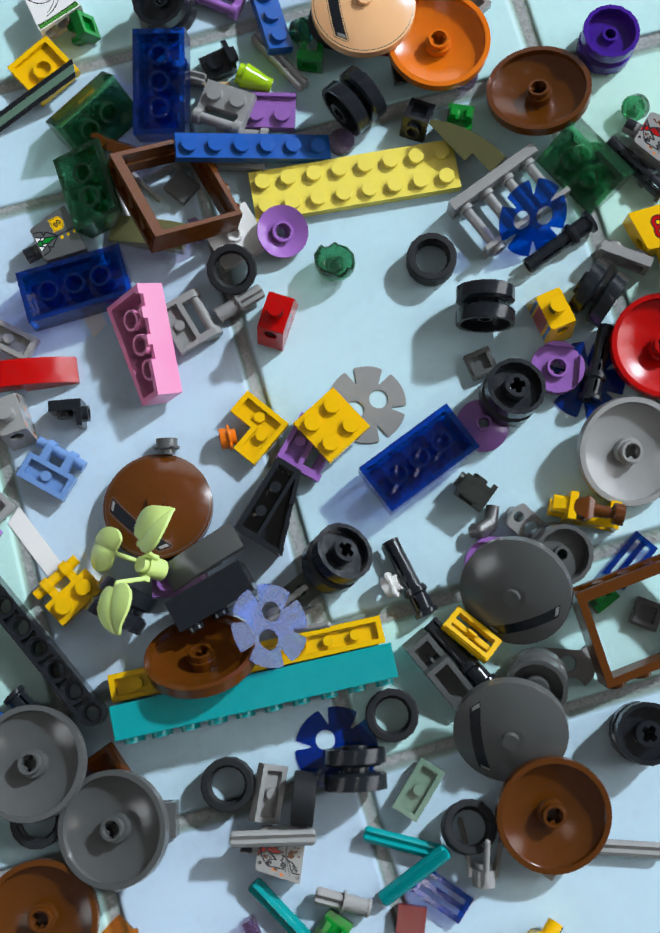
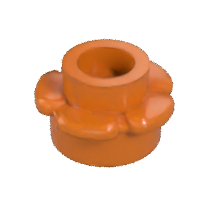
(227, 437)

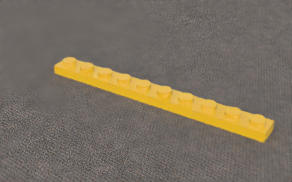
(319, 643)

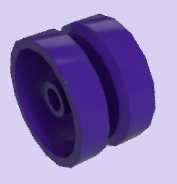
(608, 39)

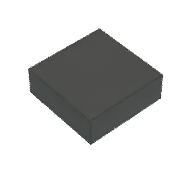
(182, 187)
(479, 363)
(645, 614)

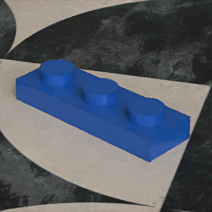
(272, 26)

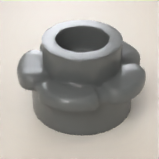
(166, 446)

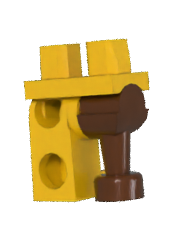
(586, 512)

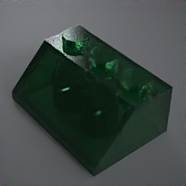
(96, 108)
(585, 165)
(88, 189)

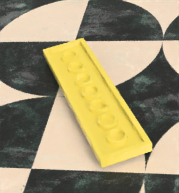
(358, 180)

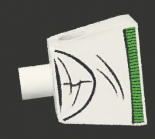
(52, 15)

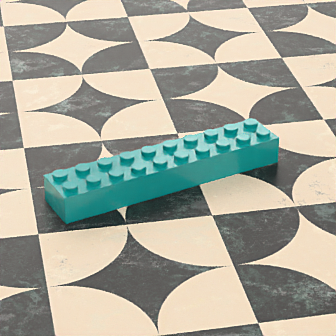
(258, 690)

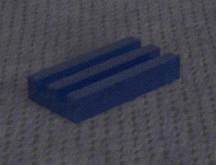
(643, 542)
(462, 907)

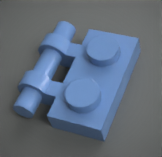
(47, 476)

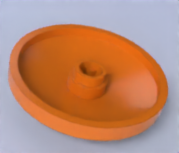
(444, 45)

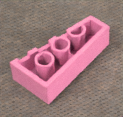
(147, 342)

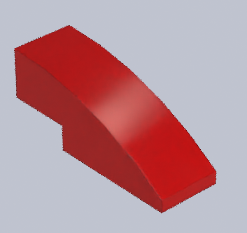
(38, 373)

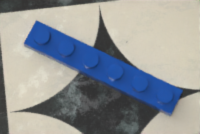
(250, 148)

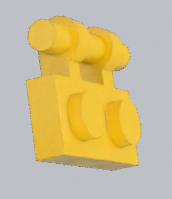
(71, 598)

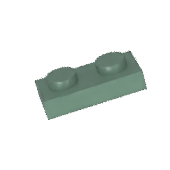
(418, 789)

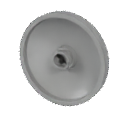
(622, 451)

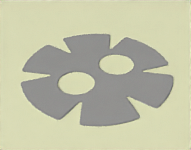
(367, 382)

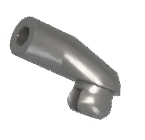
(486, 526)

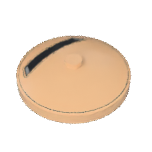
(363, 26)

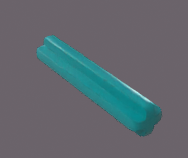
(398, 841)
(414, 875)
(276, 907)

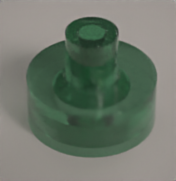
(299, 31)
(635, 106)

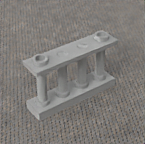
(484, 190)

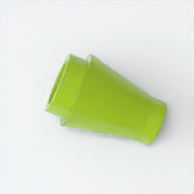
(252, 78)

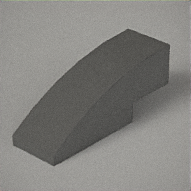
(203, 556)
(437, 667)

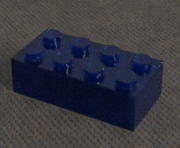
(161, 83)
(74, 287)
(418, 459)

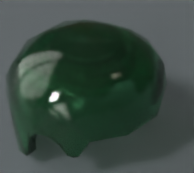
(334, 262)

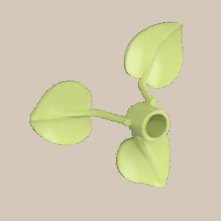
(116, 600)

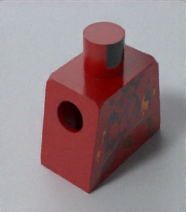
(277, 319)

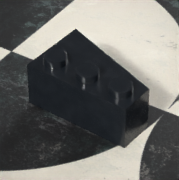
(270, 507)
(210, 597)

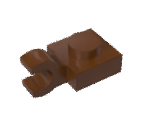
(111, 144)

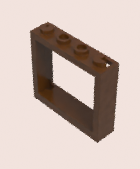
(127, 161)
(600, 587)

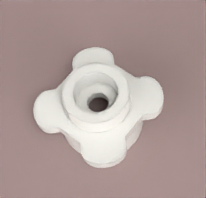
(391, 585)

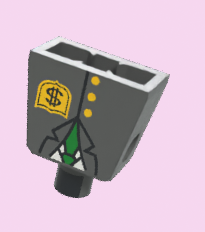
(55, 239)

